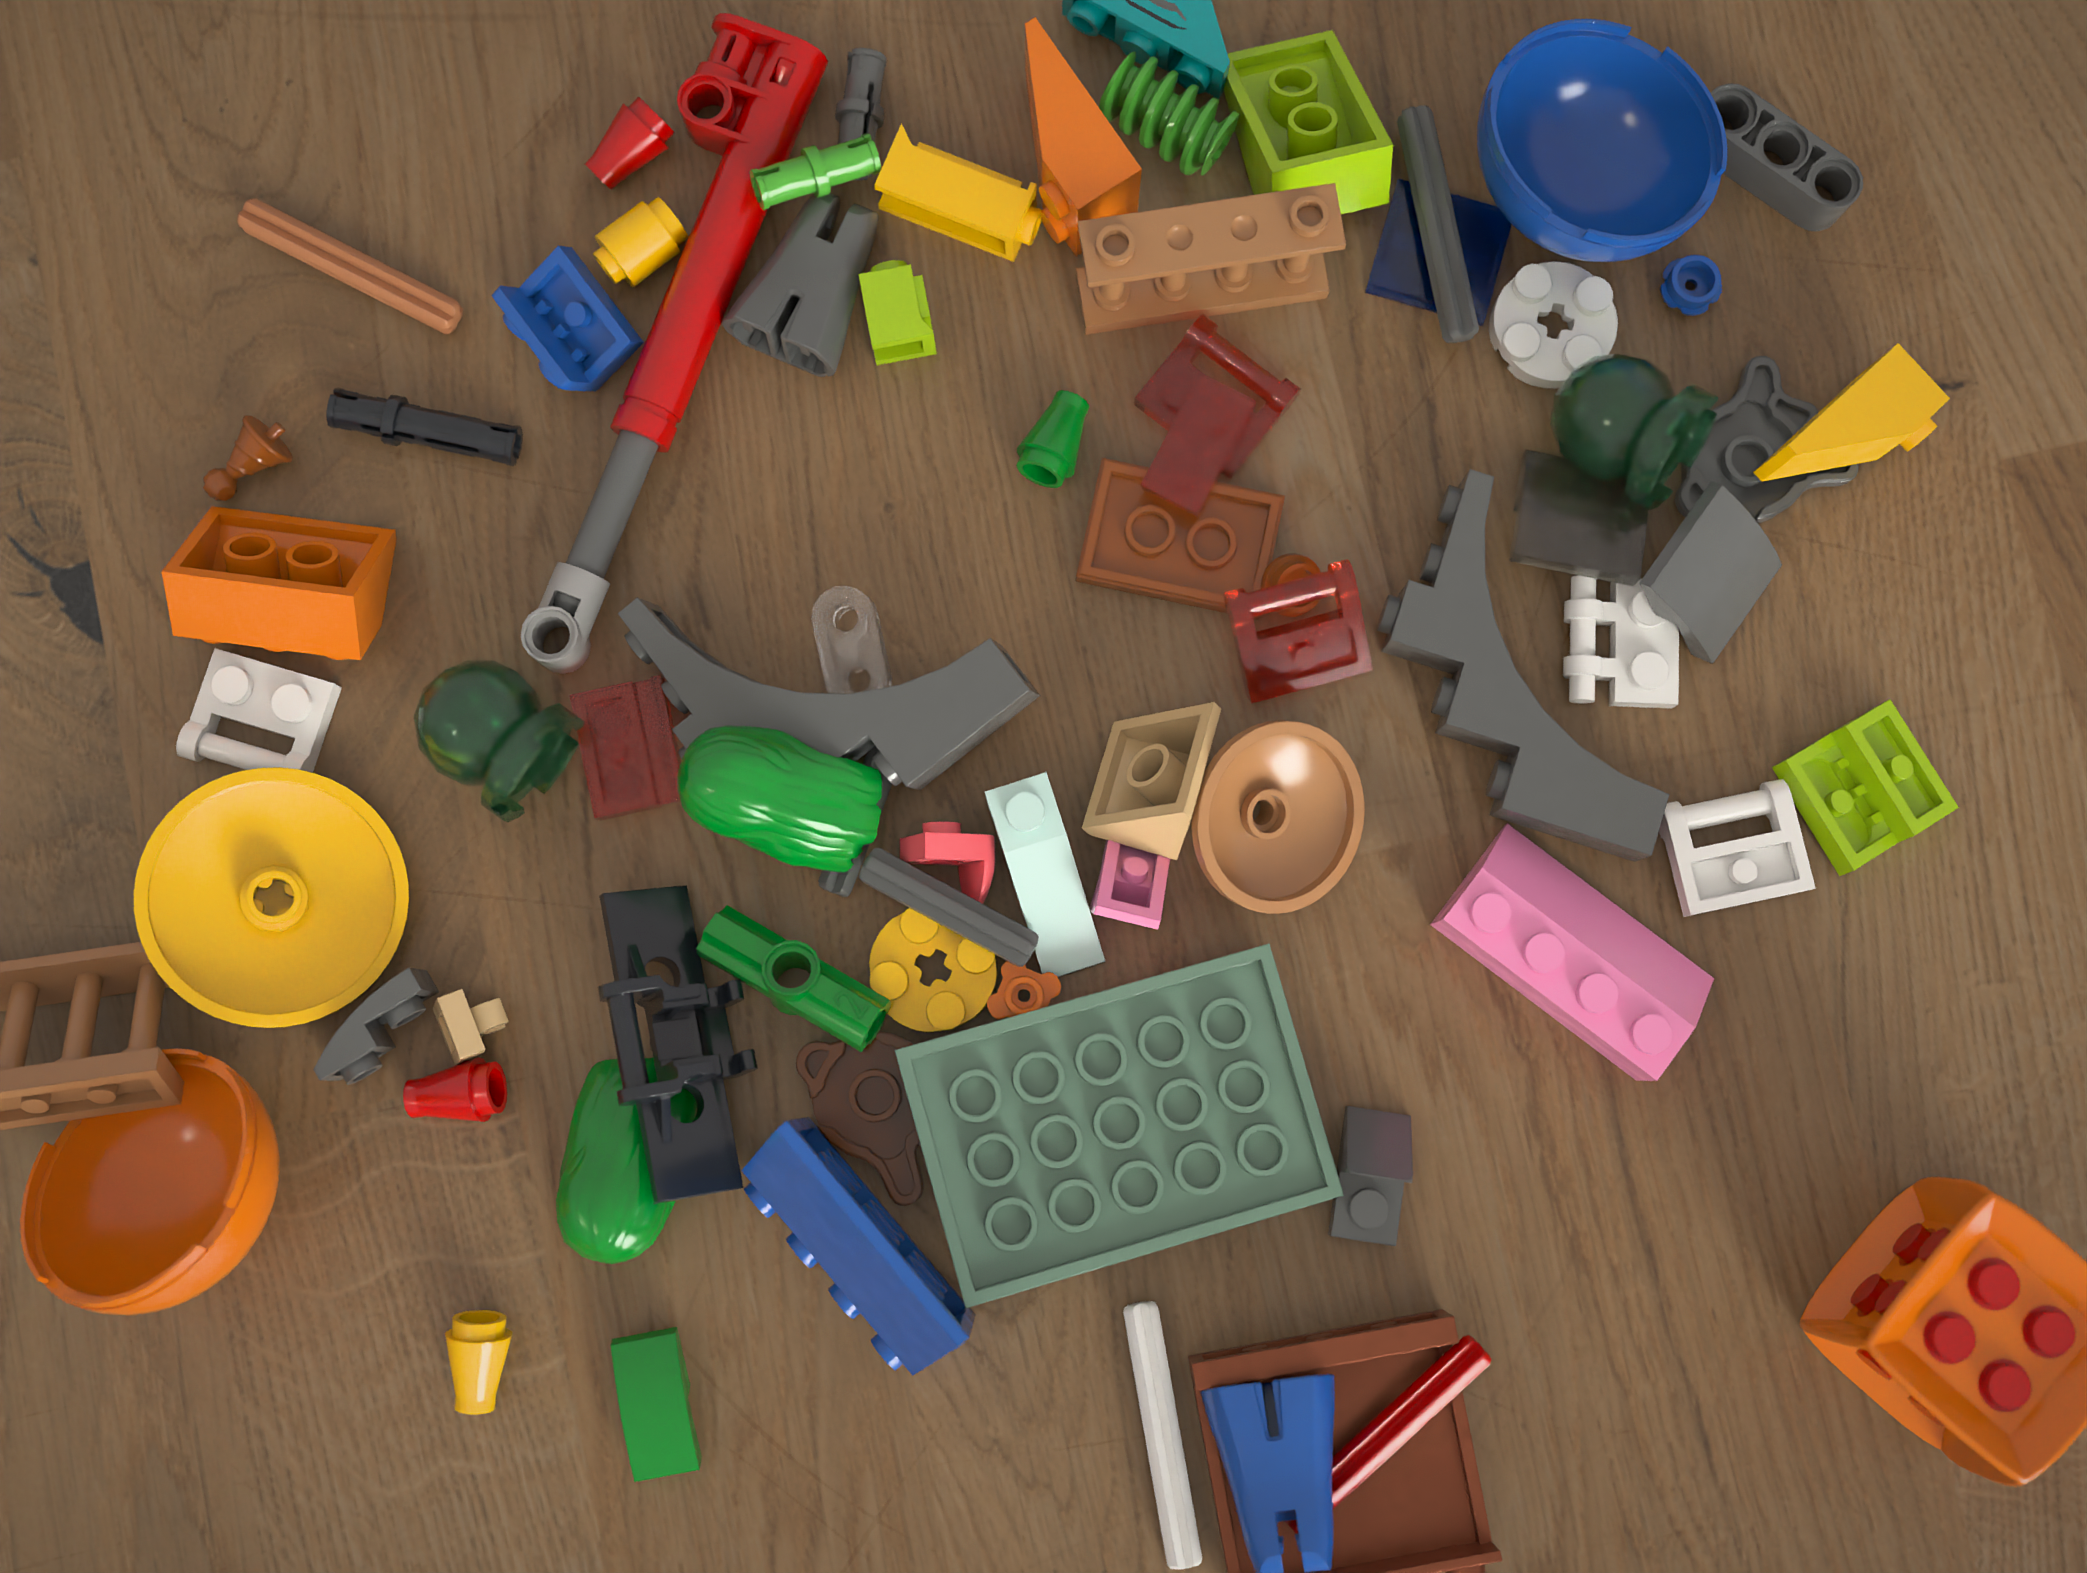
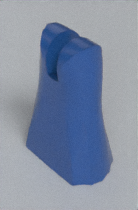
(1279, 1464)

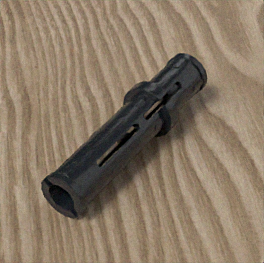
(409, 423)

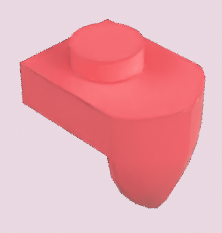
(946, 846)

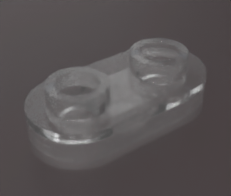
(850, 651)

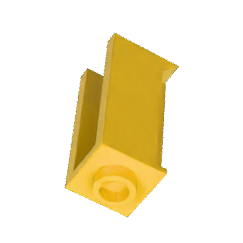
(958, 198)

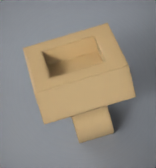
(465, 1026)

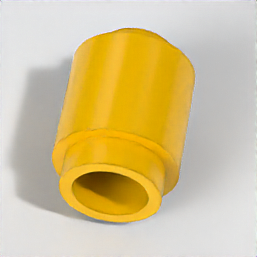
(639, 242)

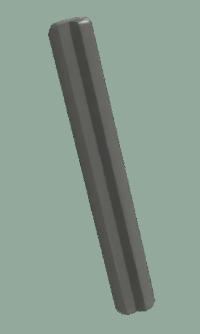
(1437, 224)

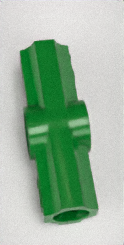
(761, 956)

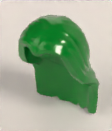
(780, 796)
(604, 1176)

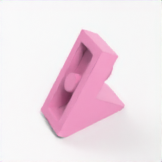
(1131, 885)

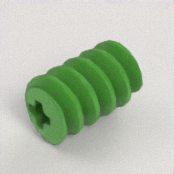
(1166, 116)

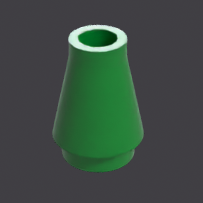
(1053, 443)

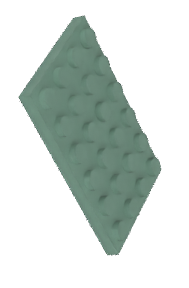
(1117, 1124)

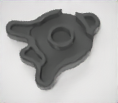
(1744, 437)

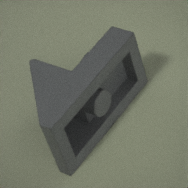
(1372, 1174)

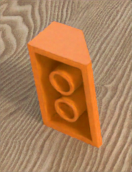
(280, 583)

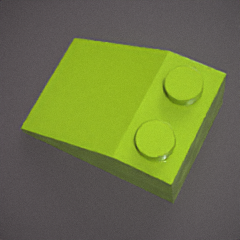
(1308, 121)

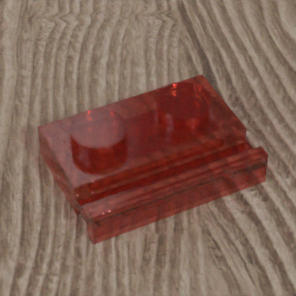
(628, 747)

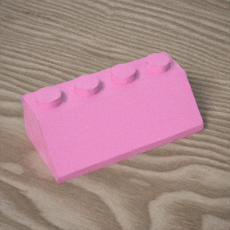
(1576, 955)

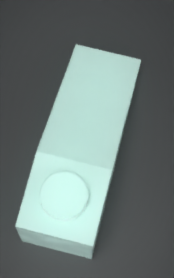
(1045, 874)

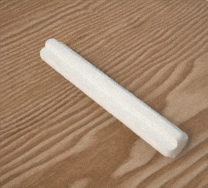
(1162, 1435)

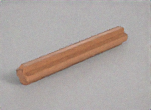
(350, 266)

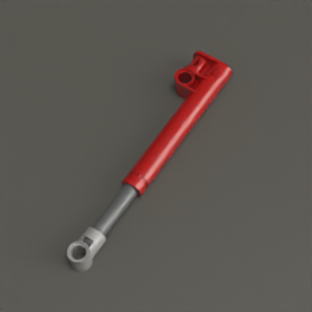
(765, 93)

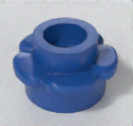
(1702, 273)

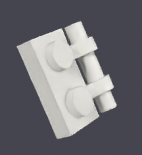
(1641, 648)

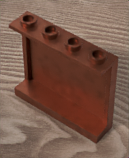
(1422, 1503)

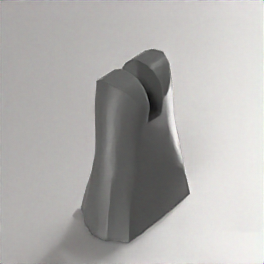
(807, 288)

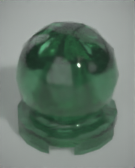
(1624, 421)
(491, 732)

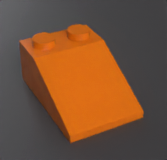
(1078, 154)

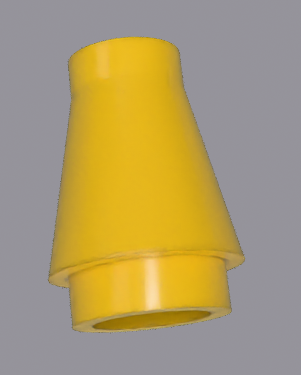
(477, 1357)

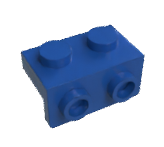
(568, 323)

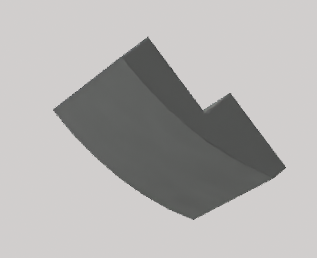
(1711, 572)

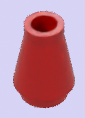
(629, 143)
(460, 1092)

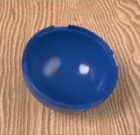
(1599, 141)

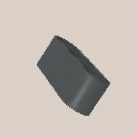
(1805, 158)

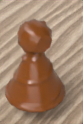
(254, 451)

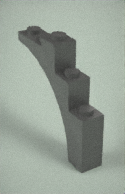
(1487, 704)
(914, 725)

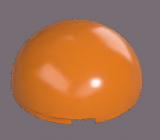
(153, 1199)

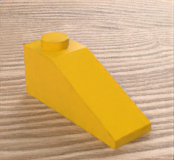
(1863, 422)

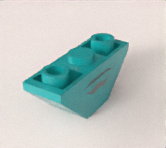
(1174, 31)

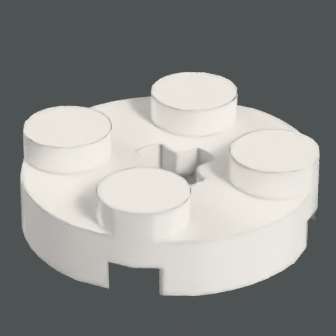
(1559, 288)

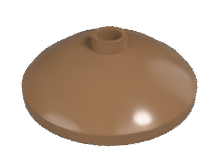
(1305, 821)

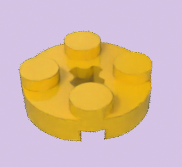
(898, 978)

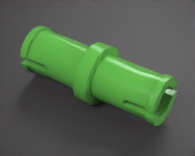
(815, 171)

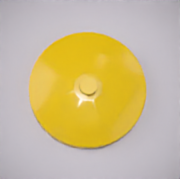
(271, 897)

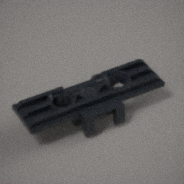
(686, 1039)

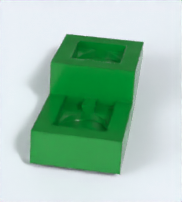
(655, 1404)

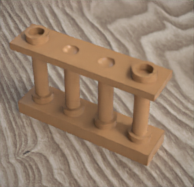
(1207, 258)
(78, 1083)

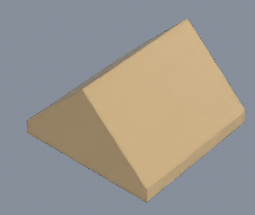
(1152, 779)

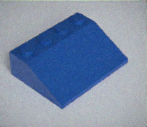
(858, 1245)

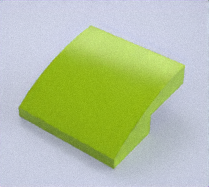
(1865, 787)

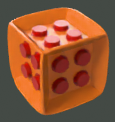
(1963, 1327)

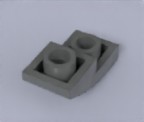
(363, 1038)

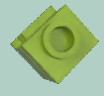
(897, 312)

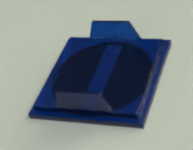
(1400, 260)

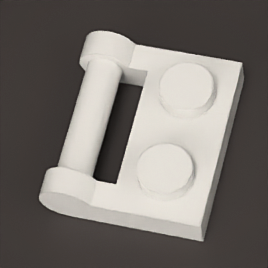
(260, 698)
(1740, 868)

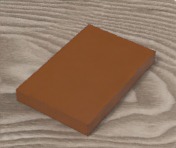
(1169, 554)

